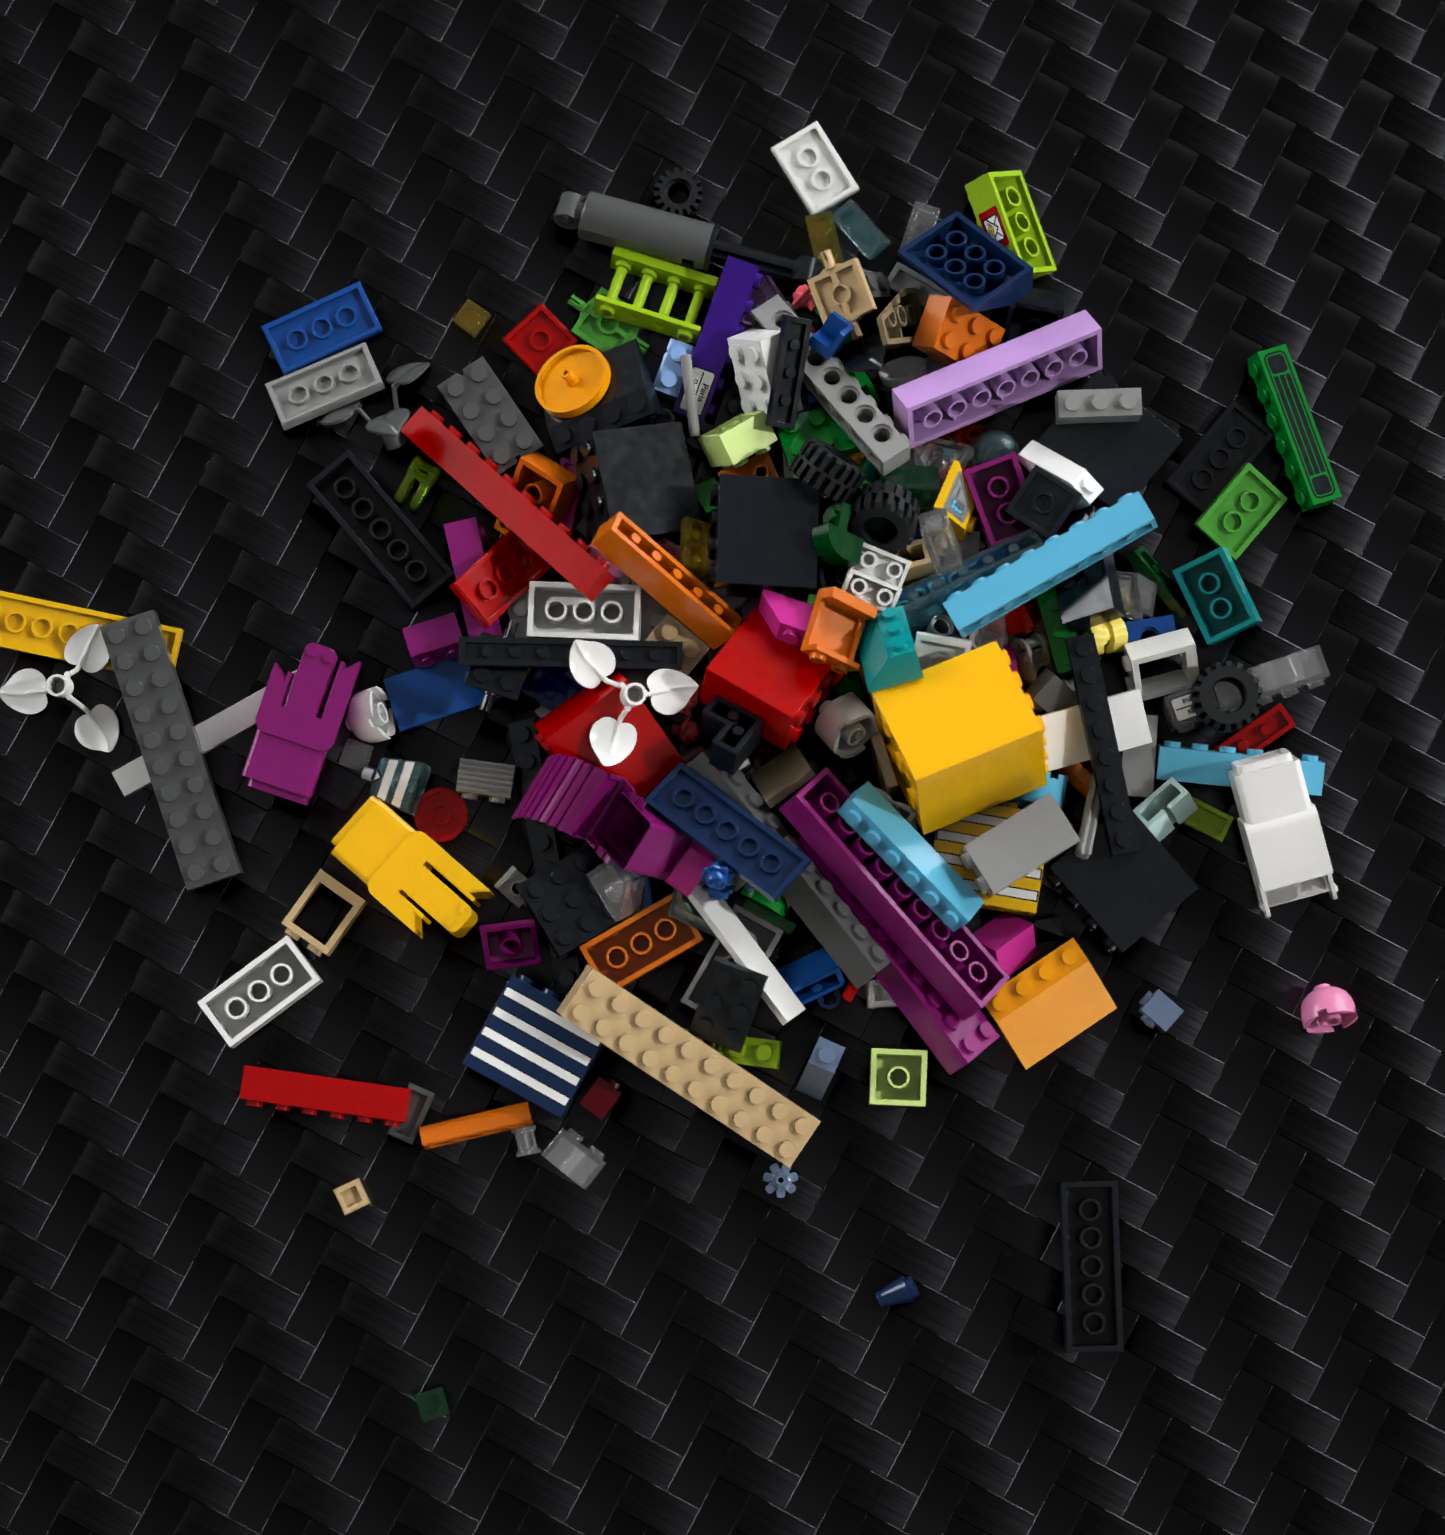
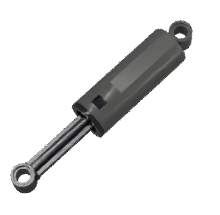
(669, 236)

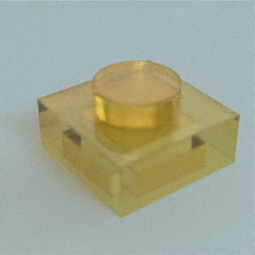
(471, 318)

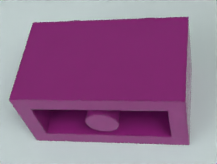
(433, 640)

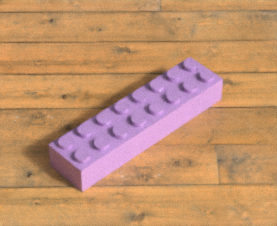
(997, 378)

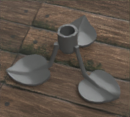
(389, 424)

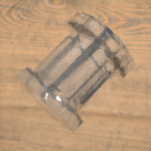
(526, 1141)

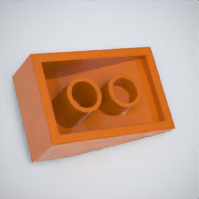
(546, 483)

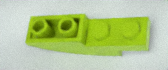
(755, 1052)

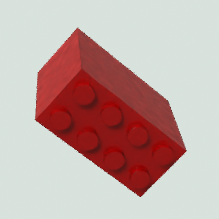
(769, 680)
(569, 726)

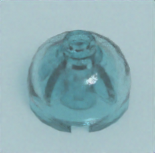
(992, 445)

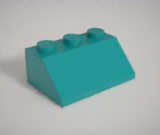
(888, 651)

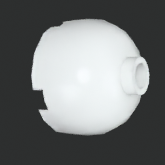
(369, 716)

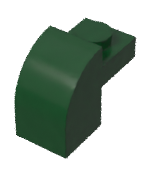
(834, 542)

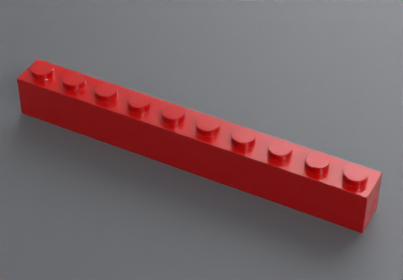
(507, 504)

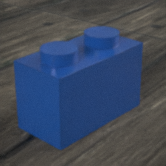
(812, 976)

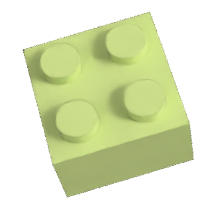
(737, 439)
(897, 1077)

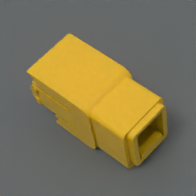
(399, 865)

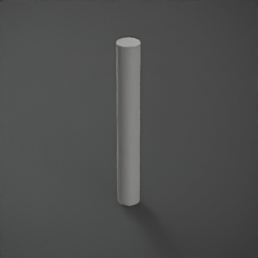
(690, 395)

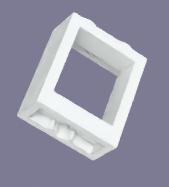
(1159, 647)

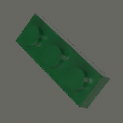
(1146, 565)

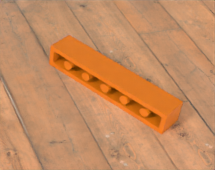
(666, 580)

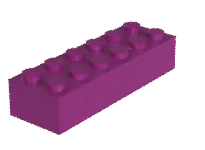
(466, 546)

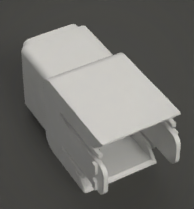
(1280, 830)

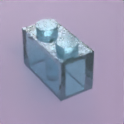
(861, 229)

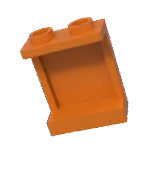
(836, 629)

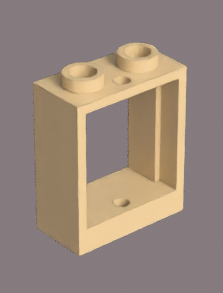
(341, 890)

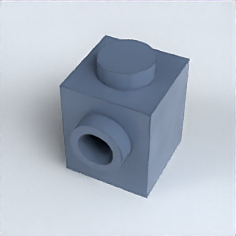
(1158, 1010)

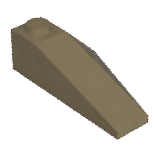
(900, 319)

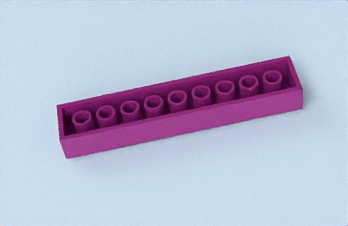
(949, 960)
(940, 1027)

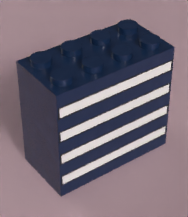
(533, 1047)

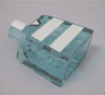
(398, 783)

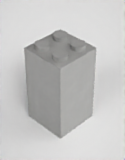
(1018, 845)

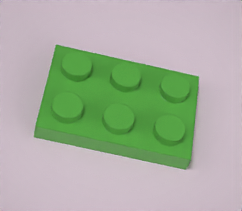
(1240, 510)

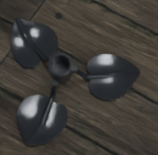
(870, 355)

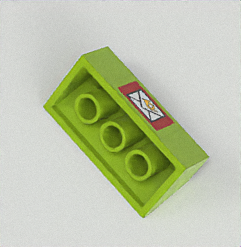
(1008, 215)

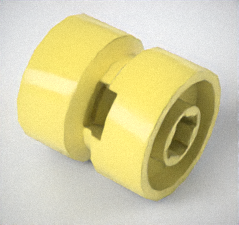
(1108, 636)

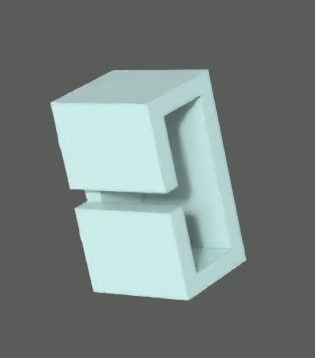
(1165, 807)

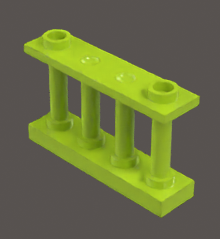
(663, 272)

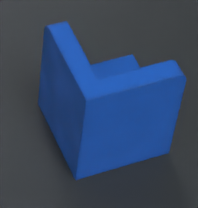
(831, 336)

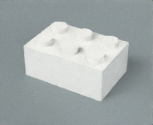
(754, 363)

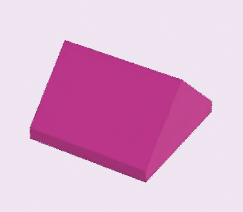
(1008, 941)

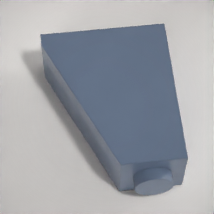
(820, 1068)

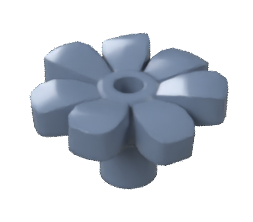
(774, 1185)

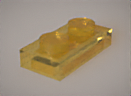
(823, 236)
(695, 545)

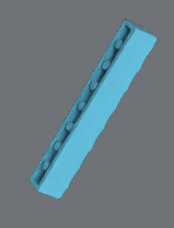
(1050, 564)

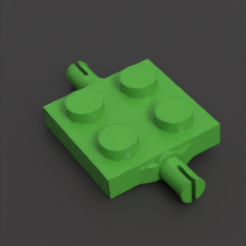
(601, 331)

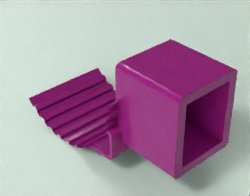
(573, 792)

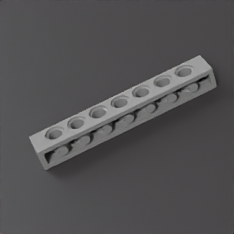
(883, 455)

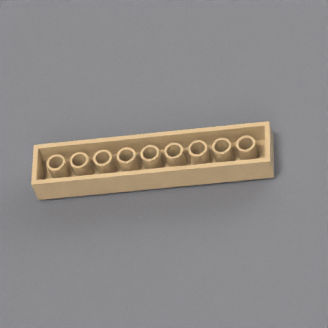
(688, 1066)

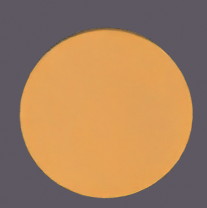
(572, 381)

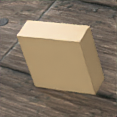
(351, 1196)

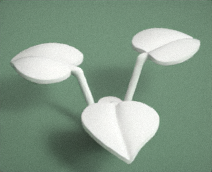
(28, 690)
(611, 738)

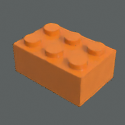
(954, 332)

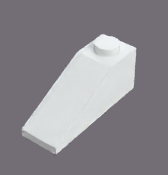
(1063, 469)

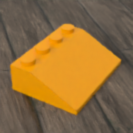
(1049, 1003)

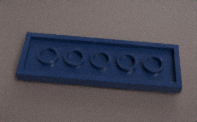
(727, 832)

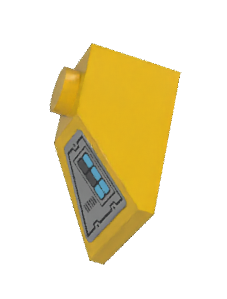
(958, 502)

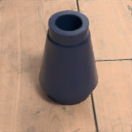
(898, 1292)

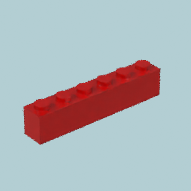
(325, 1094)

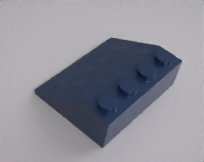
(969, 264)

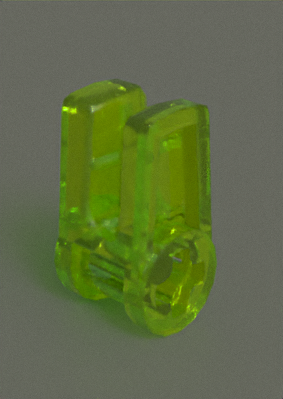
(414, 475)

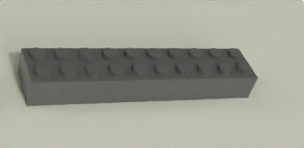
(171, 750)

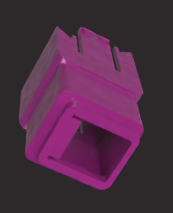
(292, 739)

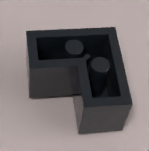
(733, 733)

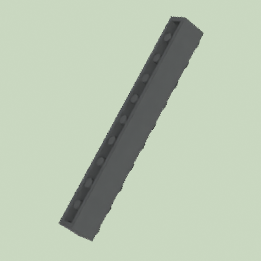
(811, 893)

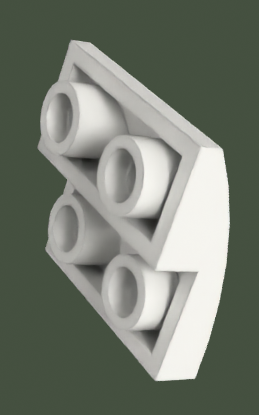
(877, 577)

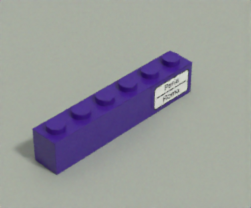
(722, 321)

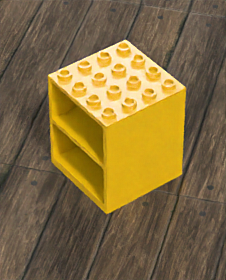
(962, 737)

